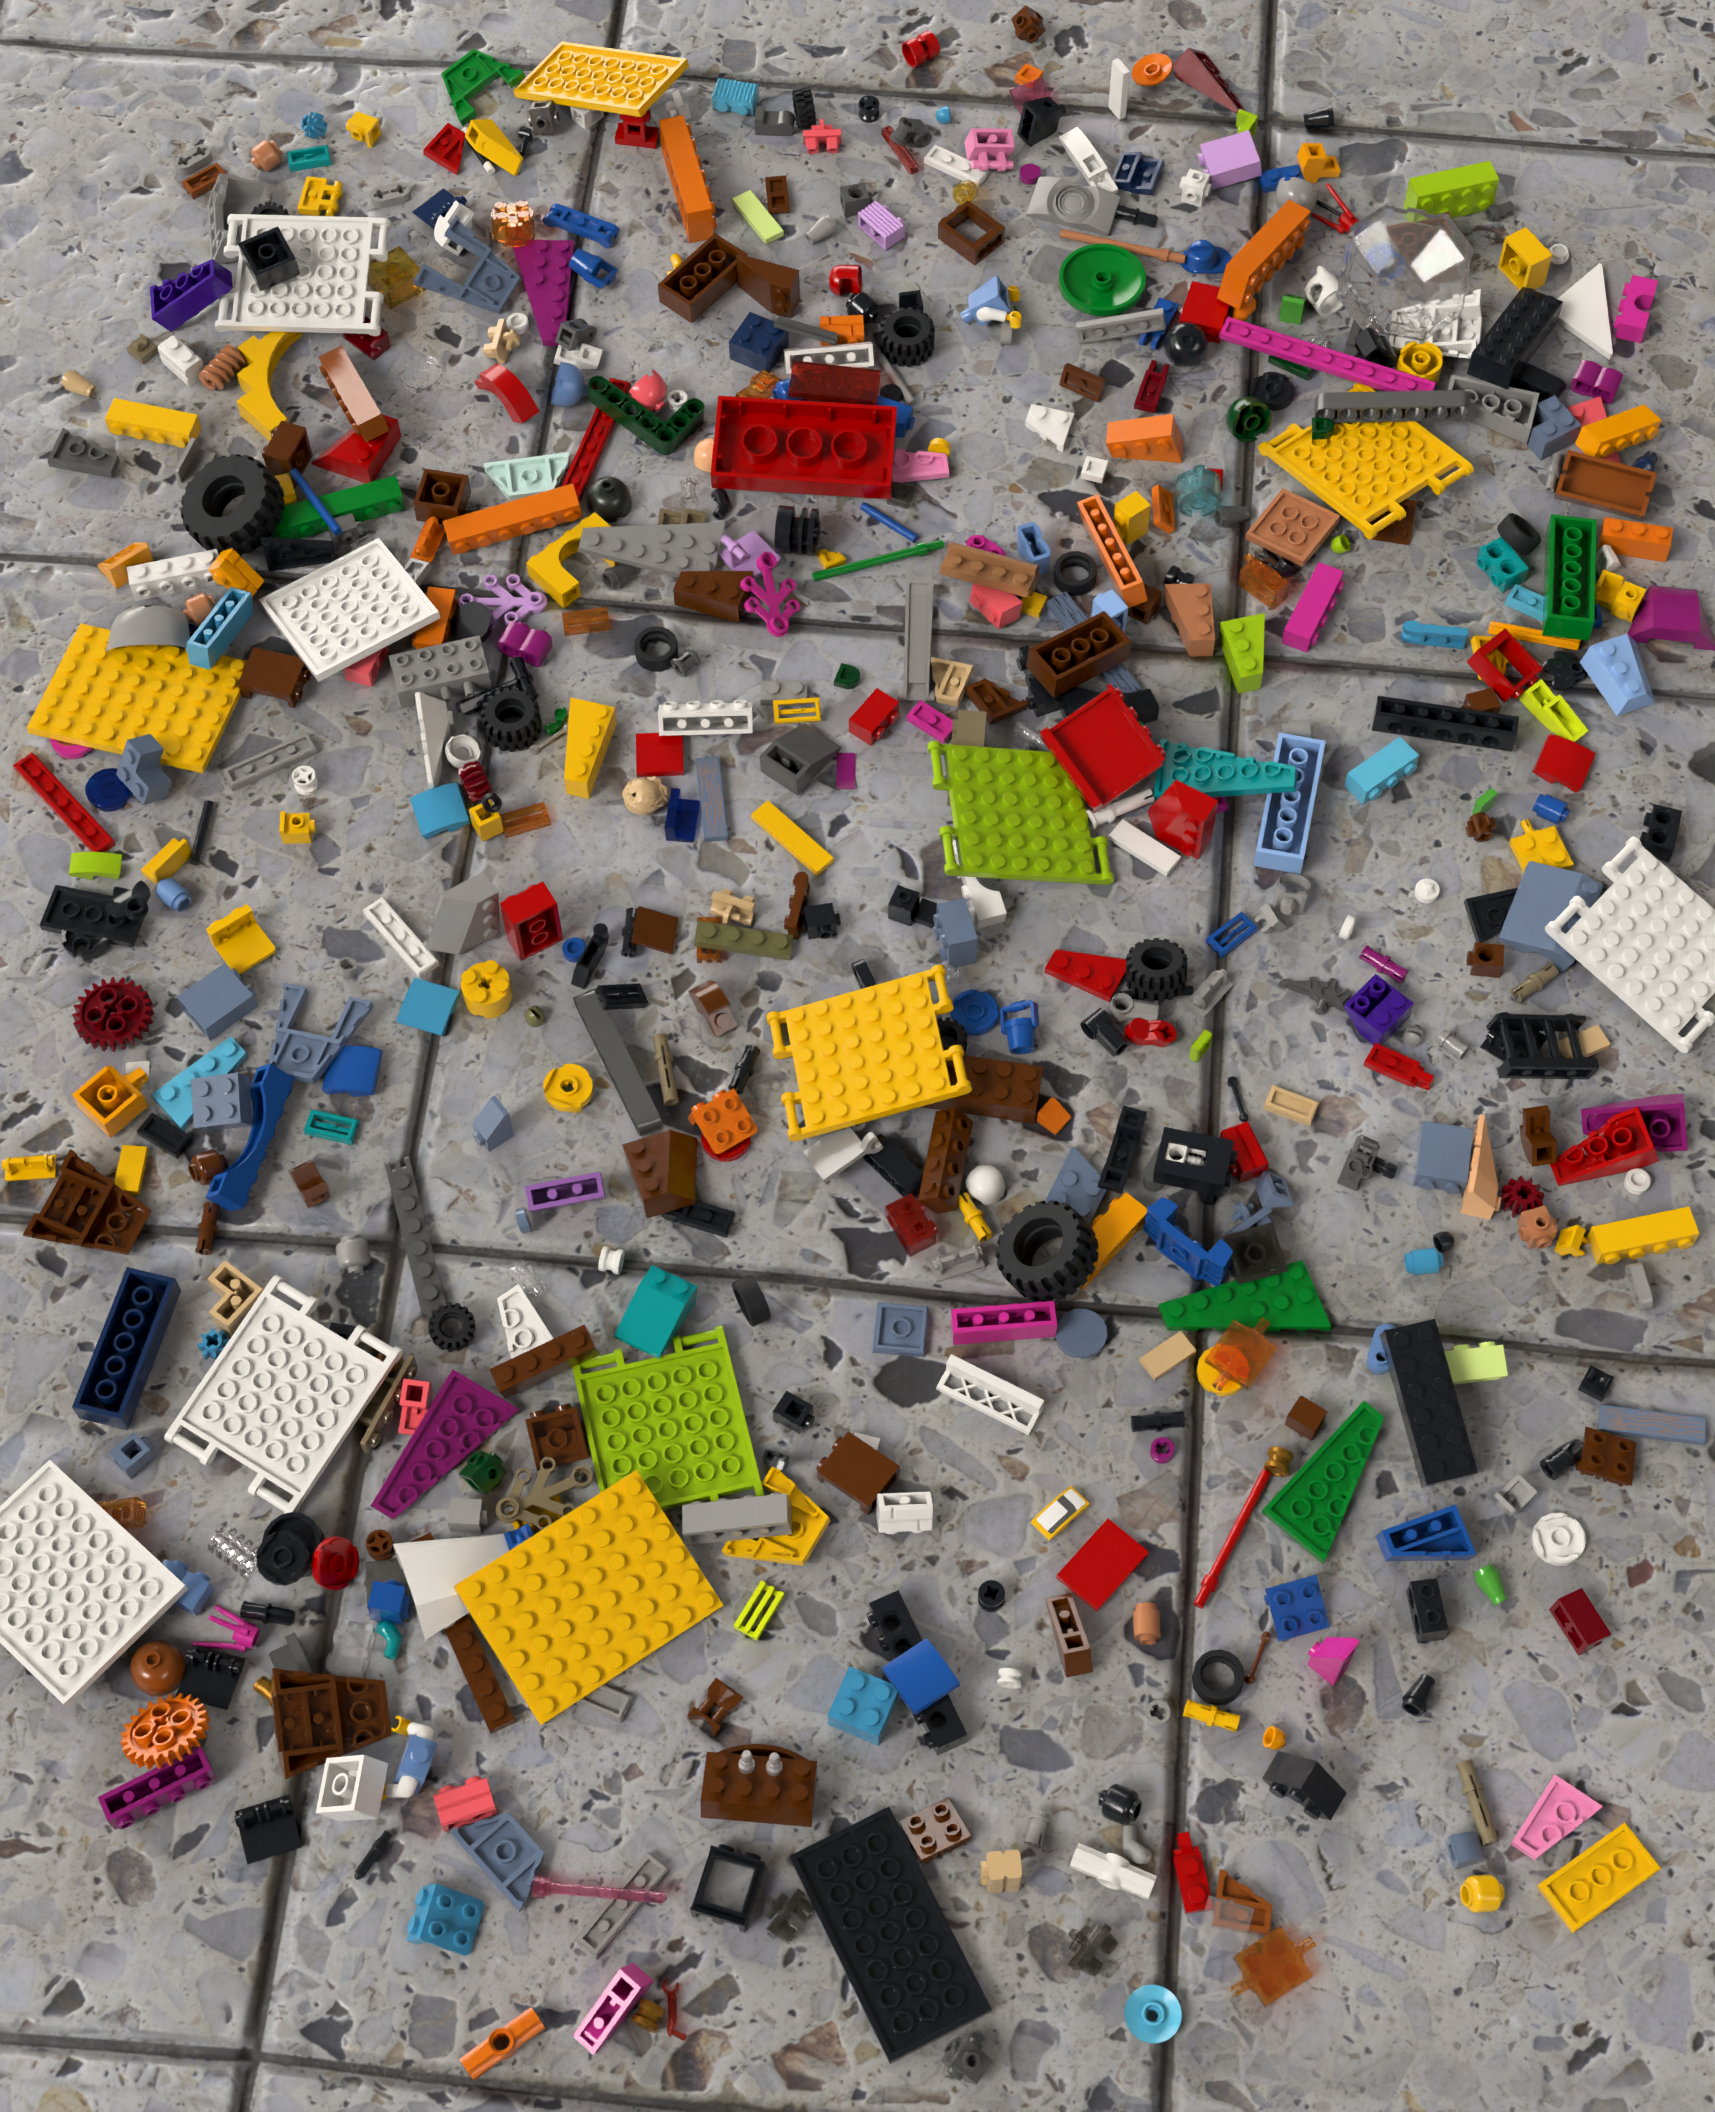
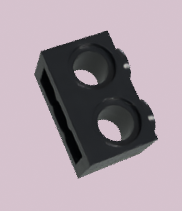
(1663, 833)
(1427, 1610)

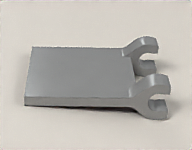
(840, 1150)

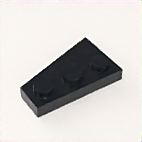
(295, 553)

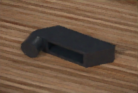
(591, 956)

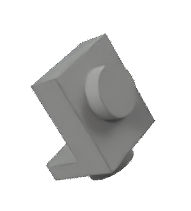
(1515, 1495)

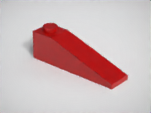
(1608, 1151)

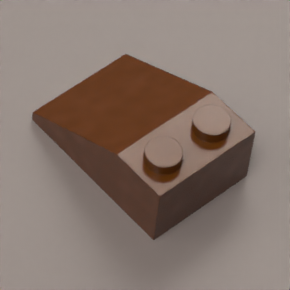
(769, 284)

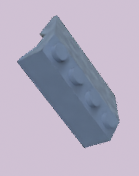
(1541, 899)

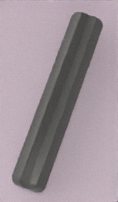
(806, 330)

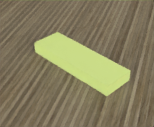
(757, 217)

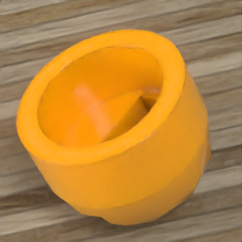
(1274, 1738)

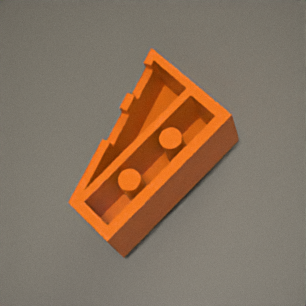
(1146, 439)

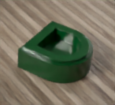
(1322, 428)
(847, 677)

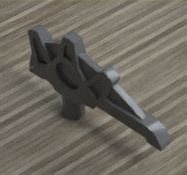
(1324, 993)

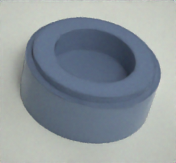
(523, 1220)

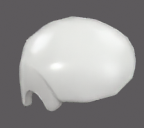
(462, 750)
(985, 1184)

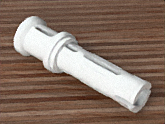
(1111, 811)

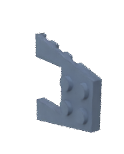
(487, 284)
(308, 1054)

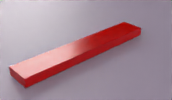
(64, 804)

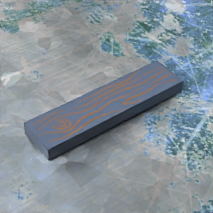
(711, 799)
(1652, 1424)

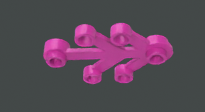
(776, 623)

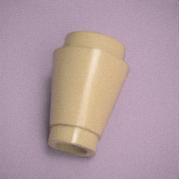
(78, 384)

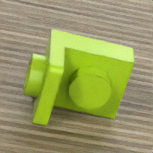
(1246, 121)

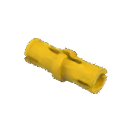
(974, 1217)
(1211, 1715)

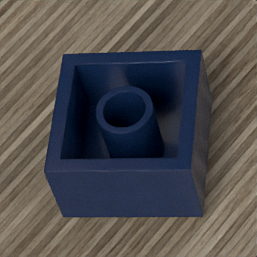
(758, 343)

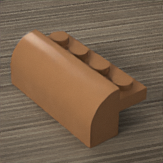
(990, 569)

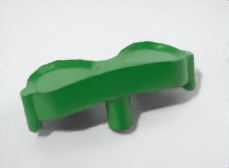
(560, 716)

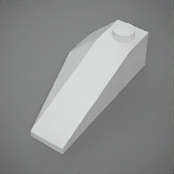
(435, 734)

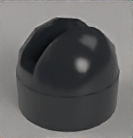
(496, 799)
(1443, 1241)

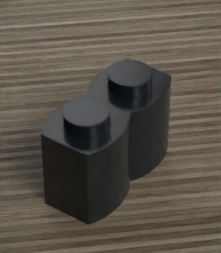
(1376, 348)

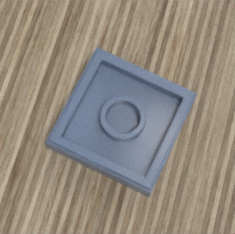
(900, 1329)

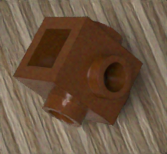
(1028, 24)

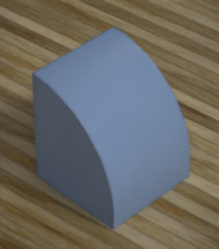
(1465, 1849)

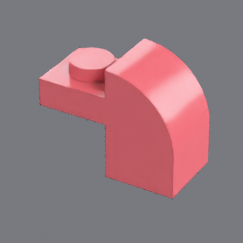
(415, 1401)

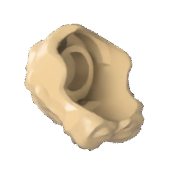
(649, 795)

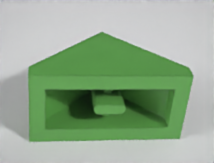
(1292, 308)

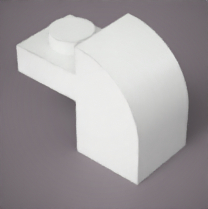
(442, 224)

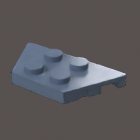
(1078, 1186)
(503, 1854)

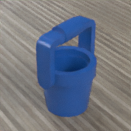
(589, 266)
(1020, 1031)

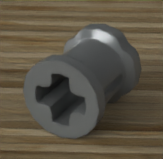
(685, 661)

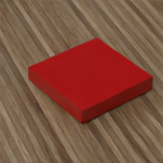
(659, 755)

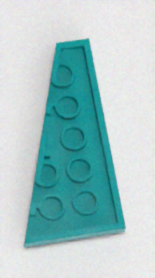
(1221, 772)

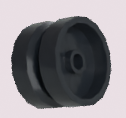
(300, 1525)

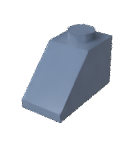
(492, 1125)

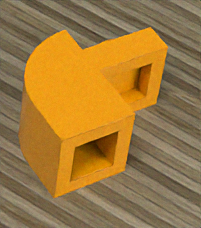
(1315, 162)

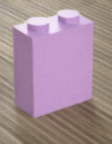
(1230, 159)

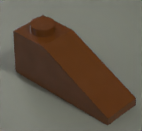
(1069, 1635)

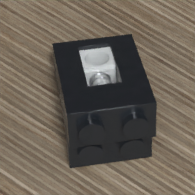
(1188, 1171)

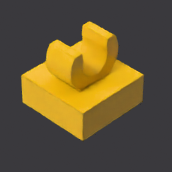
(1570, 1241)

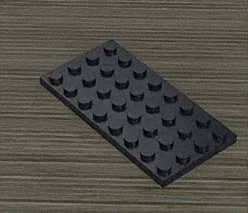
(890, 1935)

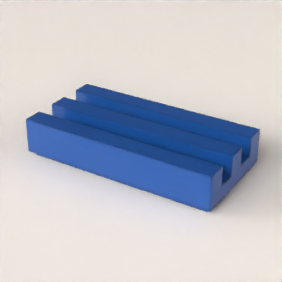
(1211, 940)

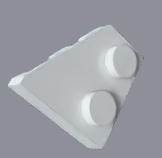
(1050, 424)

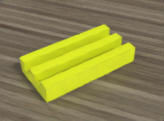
(770, 1591)

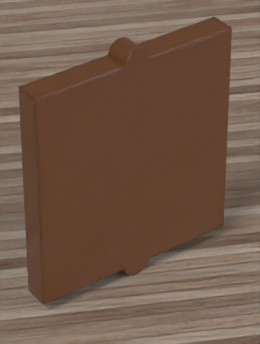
(654, 930)

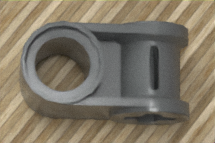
(911, 133)

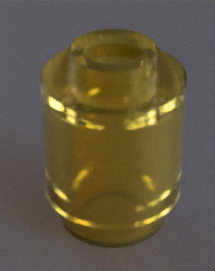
(959, 192)

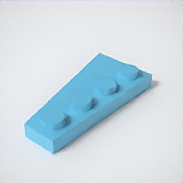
(176, 1095)

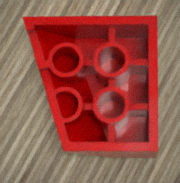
(357, 458)
(1184, 818)

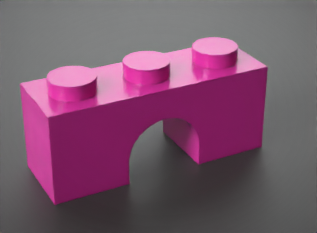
(1632, 321)

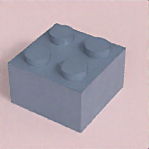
(955, 933)
(221, 1102)

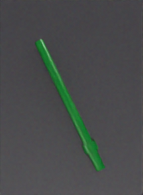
(919, 549)

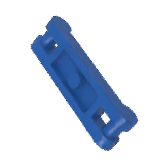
(581, 224)

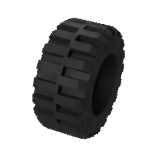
(1065, 1270)

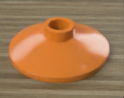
(1152, 69)

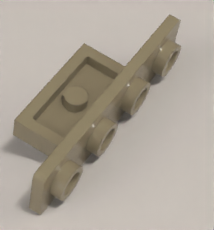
(380, 1408)

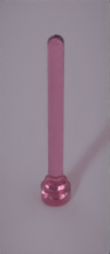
(545, 1887)

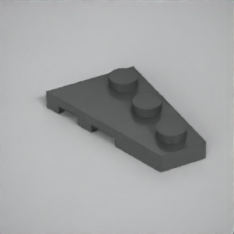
(79, 456)

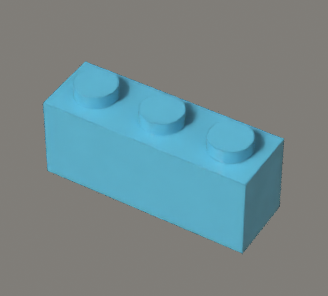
(1381, 771)

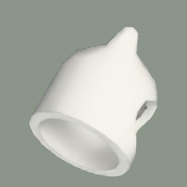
(1322, 293)

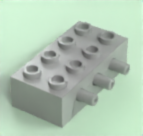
(441, 671)

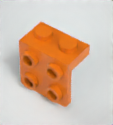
(723, 1121)

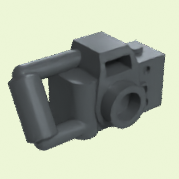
(1357, 1162)

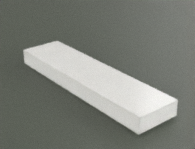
(401, 937)

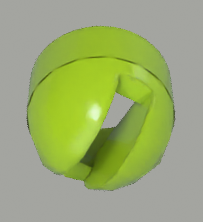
(1340, 544)

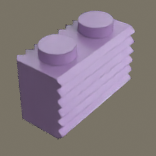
(881, 225)

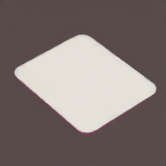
(131, 1066)

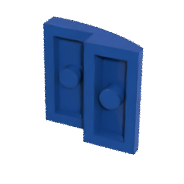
(353, 1071)
(921, 1676)

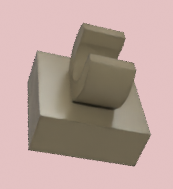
(142, 349)

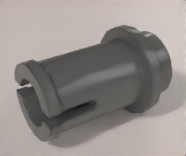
(1494, 212)

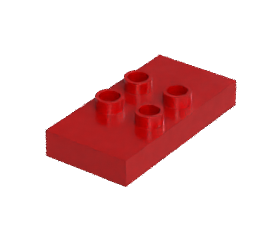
(804, 447)

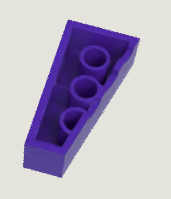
(189, 294)

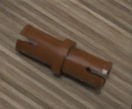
(207, 1228)

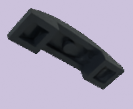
(1122, 1150)

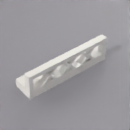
(994, 1386)

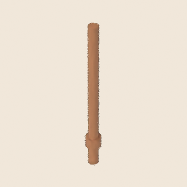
(1164, 254)

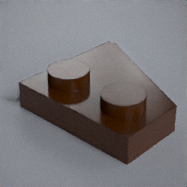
(994, 701)

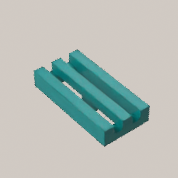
(309, 158)
(346, 1139)

